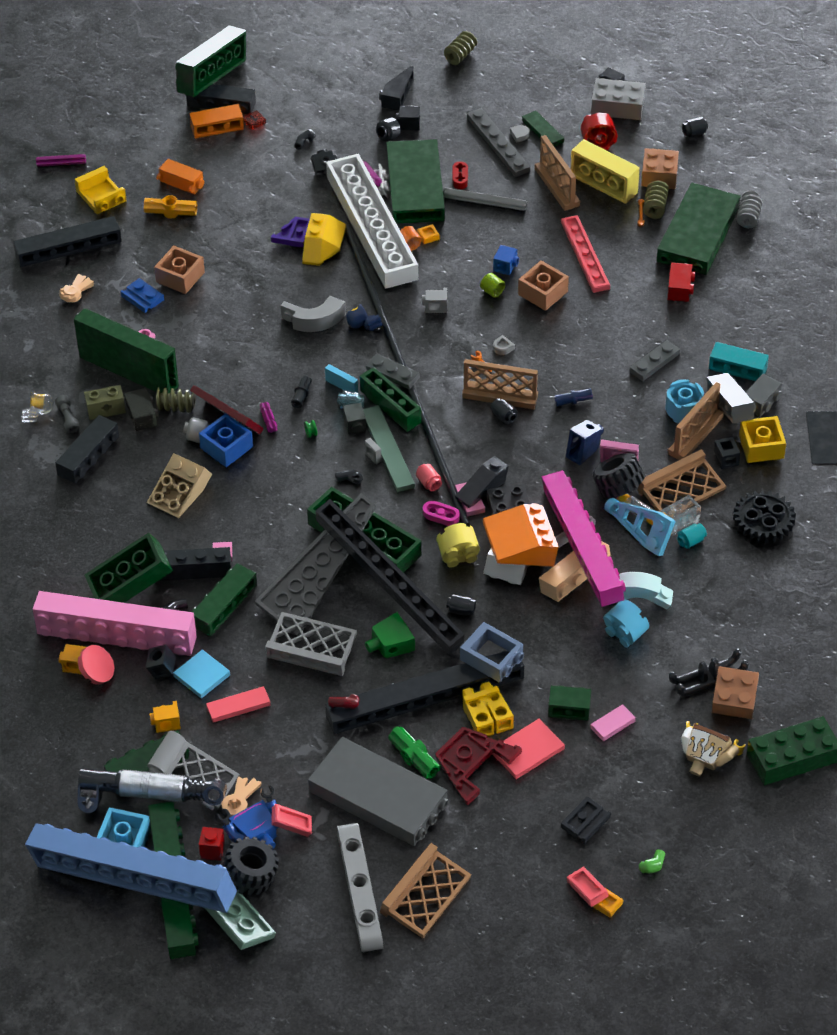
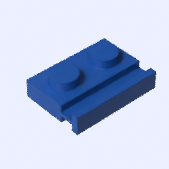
(142, 295)

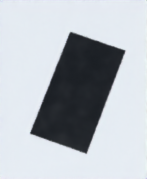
(822, 436)

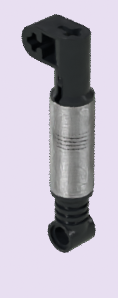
(145, 786)

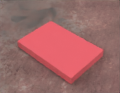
(537, 746)

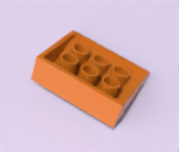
(522, 536)

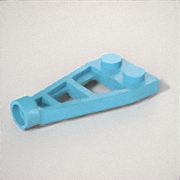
(660, 530)

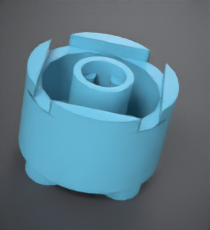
(682, 398)
(625, 622)

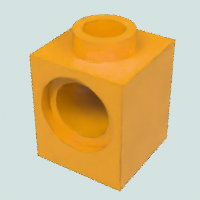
(69, 658)

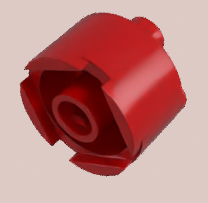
(599, 130)

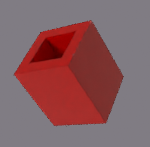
(211, 843)

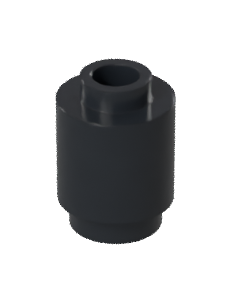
(694, 127)
(504, 411)
(461, 604)

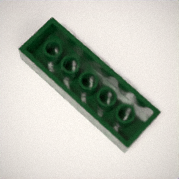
(211, 61)
(393, 541)

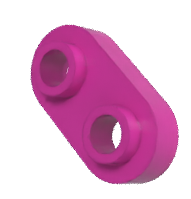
(441, 513)

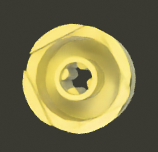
(458, 544)

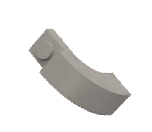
(314, 319)

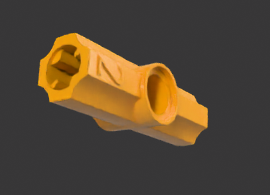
(170, 206)

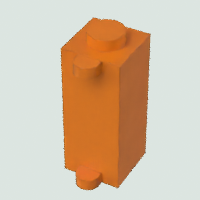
(181, 176)

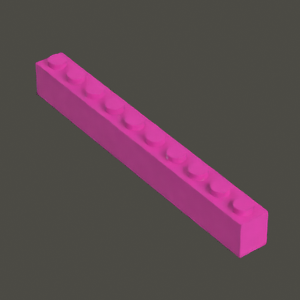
(583, 539)

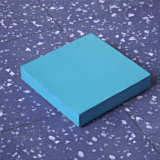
(201, 673)

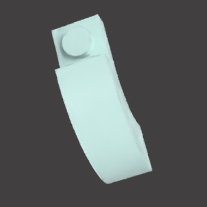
(647, 587)

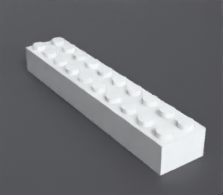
(372, 221)

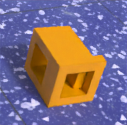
(165, 718)

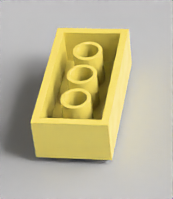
(605, 171)

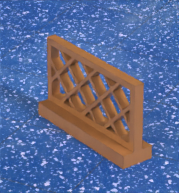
(557, 175)
(514, 395)
(697, 424)
(676, 470)
(409, 882)

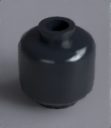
(388, 129)

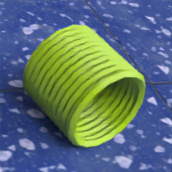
(492, 285)

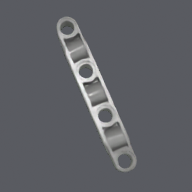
(361, 897)

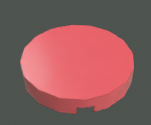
(96, 664)

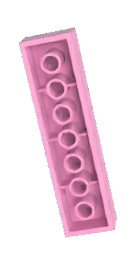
(114, 623)

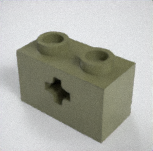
(104, 402)

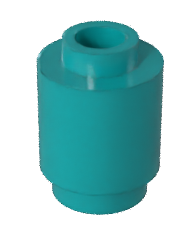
(691, 535)

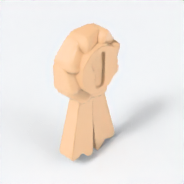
(73, 292)
(237, 802)

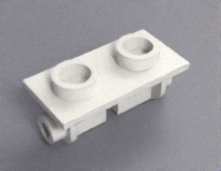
(384, 186)

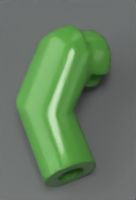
(653, 865)

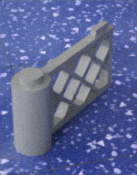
(173, 749)

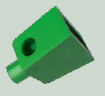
(391, 637)

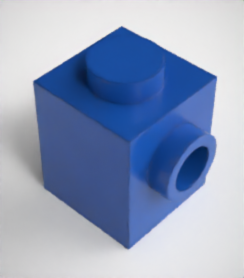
(505, 260)

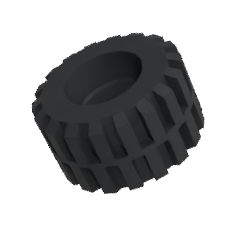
(618, 475)
(254, 853)

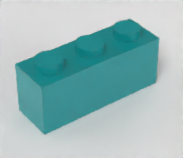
(738, 361)

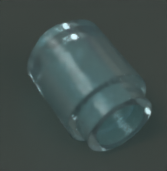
(349, 398)

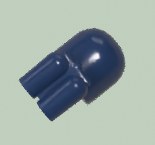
(358, 318)

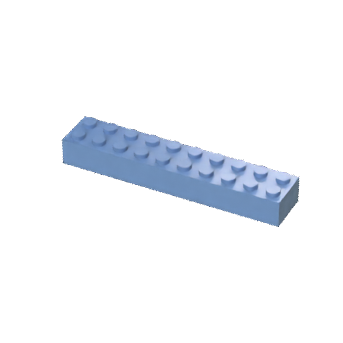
(131, 867)

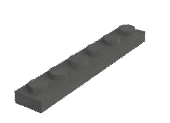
(498, 142)

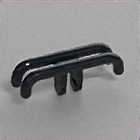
(706, 674)

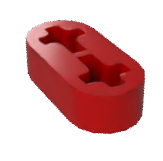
(460, 175)

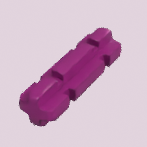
(268, 417)

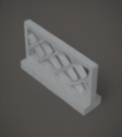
(302, 656)

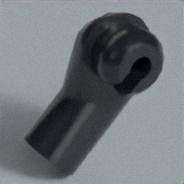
(308, 134)

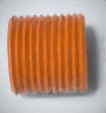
(411, 237)

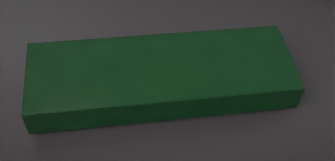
(542, 127)

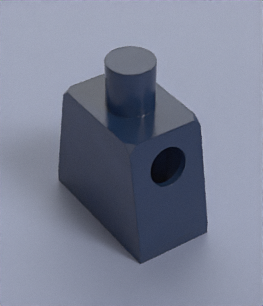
(583, 441)

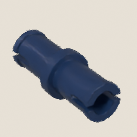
(573, 397)

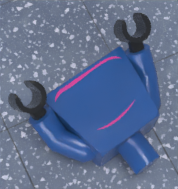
(252, 822)

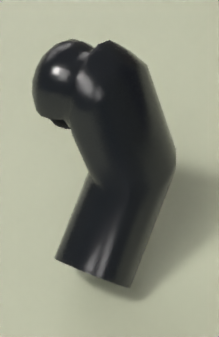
(349, 475)
(177, 605)

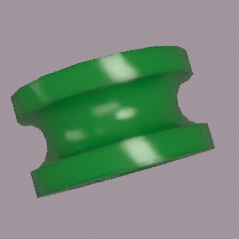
(310, 428)

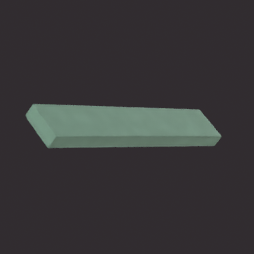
(390, 452)

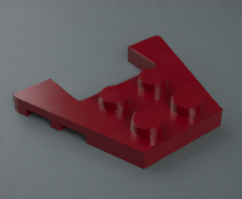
(466, 753)

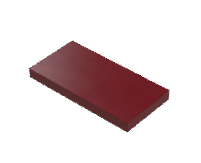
(227, 409)

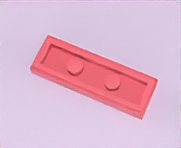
(238, 704)

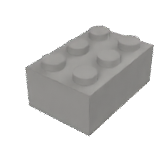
(618, 98)

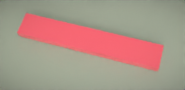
(585, 254)

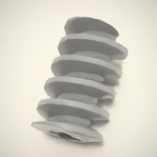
(749, 209)

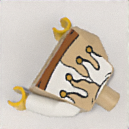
(707, 748)

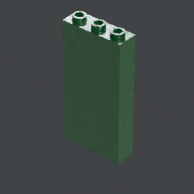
(415, 181)
(698, 227)
(126, 351)

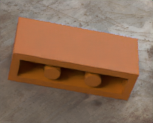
(216, 121)

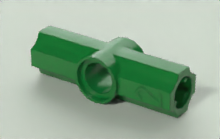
(414, 752)

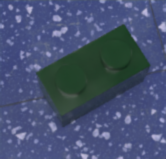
(569, 702)

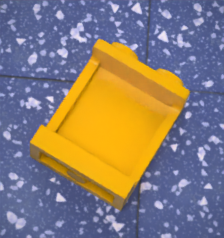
(99, 190)

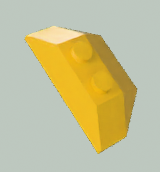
(322, 238)

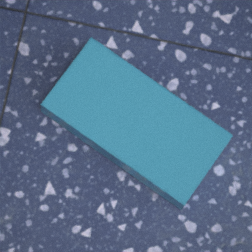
(340, 379)

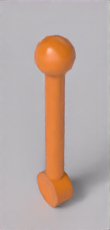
(641, 222)

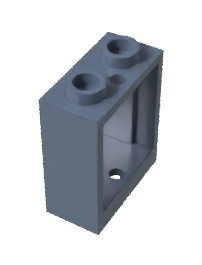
(485, 632)

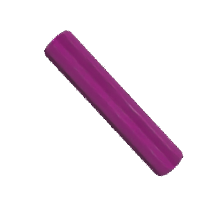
(61, 160)
(376, 179)

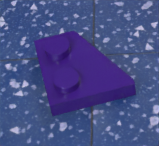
(292, 233)

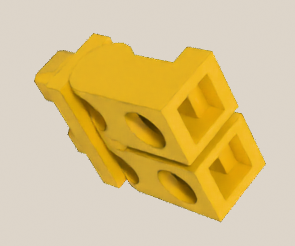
(487, 710)

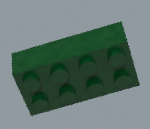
(129, 571)
(793, 750)

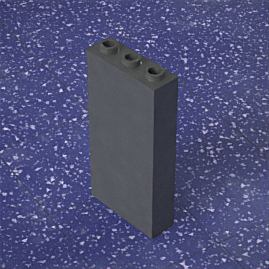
(378, 791)

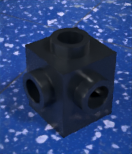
(317, 160)

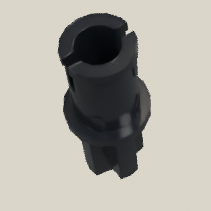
(301, 392)

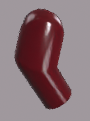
(345, 702)

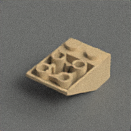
(179, 486)

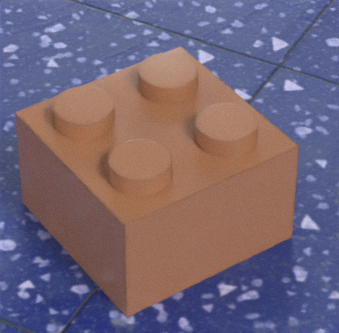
(660, 166)
(179, 269)
(543, 285)
(735, 692)

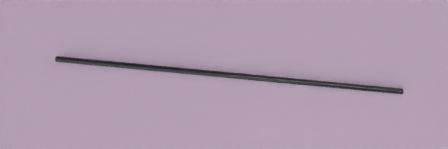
(399, 358)

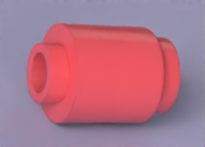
(429, 477)

